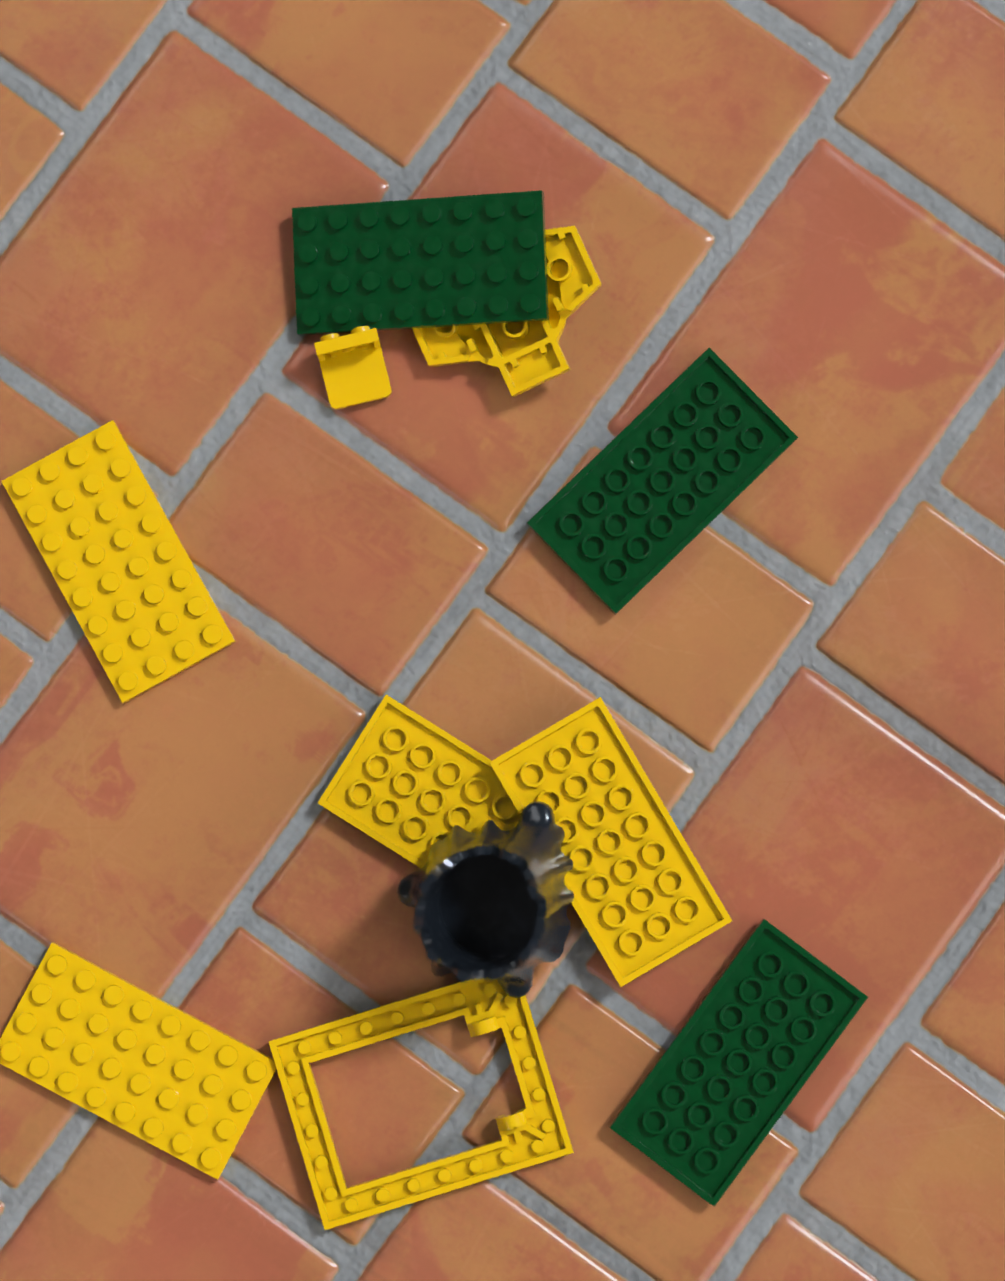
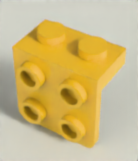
(353, 367)

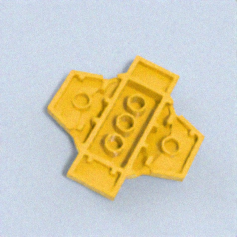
(523, 350)

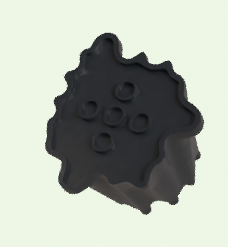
(494, 900)

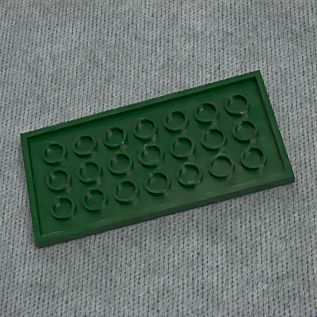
(420, 263)
(662, 480)
(738, 1062)

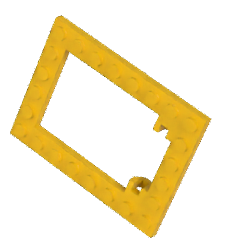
(526, 1137)

